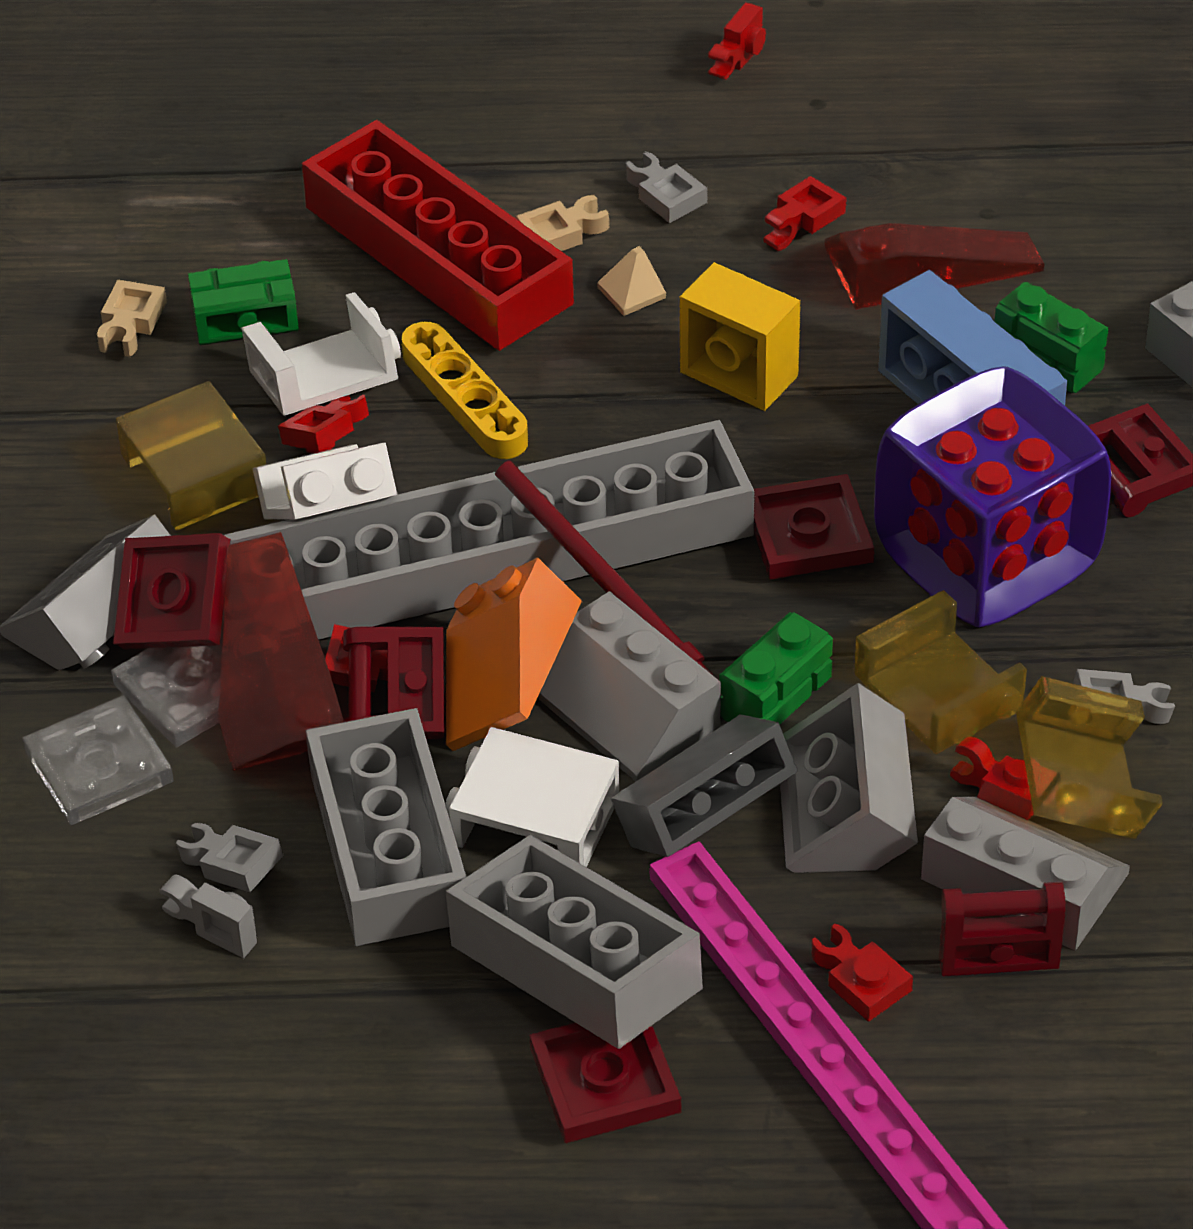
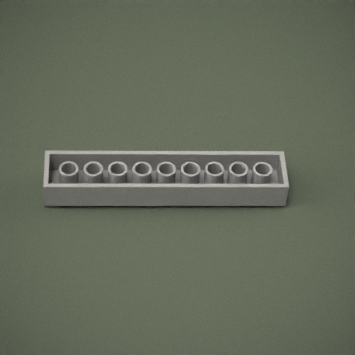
(431, 543)

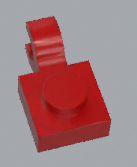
(803, 206)
(999, 782)

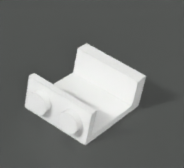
(327, 366)
(324, 481)
(535, 791)

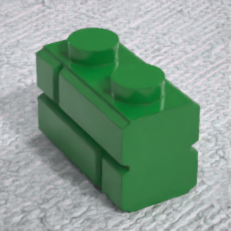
(240, 297)
(1055, 333)
(777, 671)

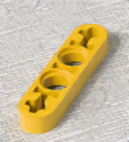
(472, 385)

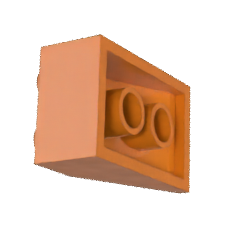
(503, 649)

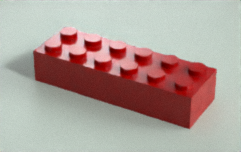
(438, 234)

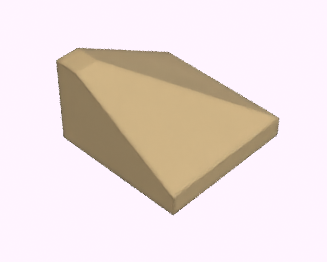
(632, 283)

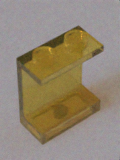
(193, 452)
(935, 675)
(1078, 757)

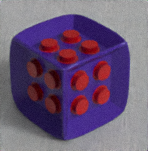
(992, 494)

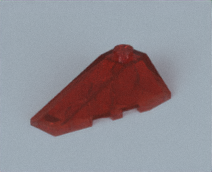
(892, 253)
(270, 658)

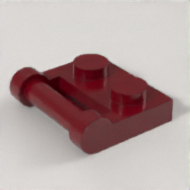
(1152, 454)
(413, 672)
(1001, 943)

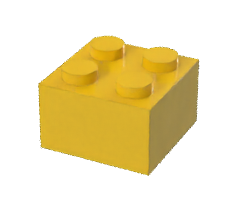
(739, 336)

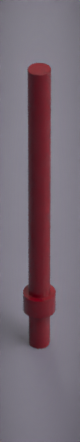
(584, 553)

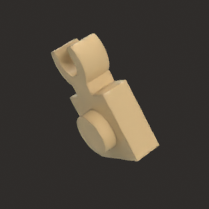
(565, 226)
(129, 311)

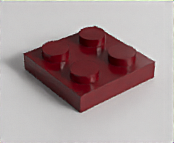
(810, 527)
(171, 591)
(600, 1086)

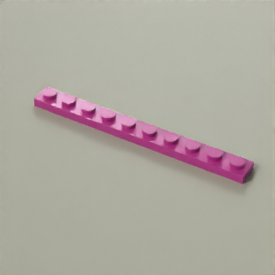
(820, 1045)

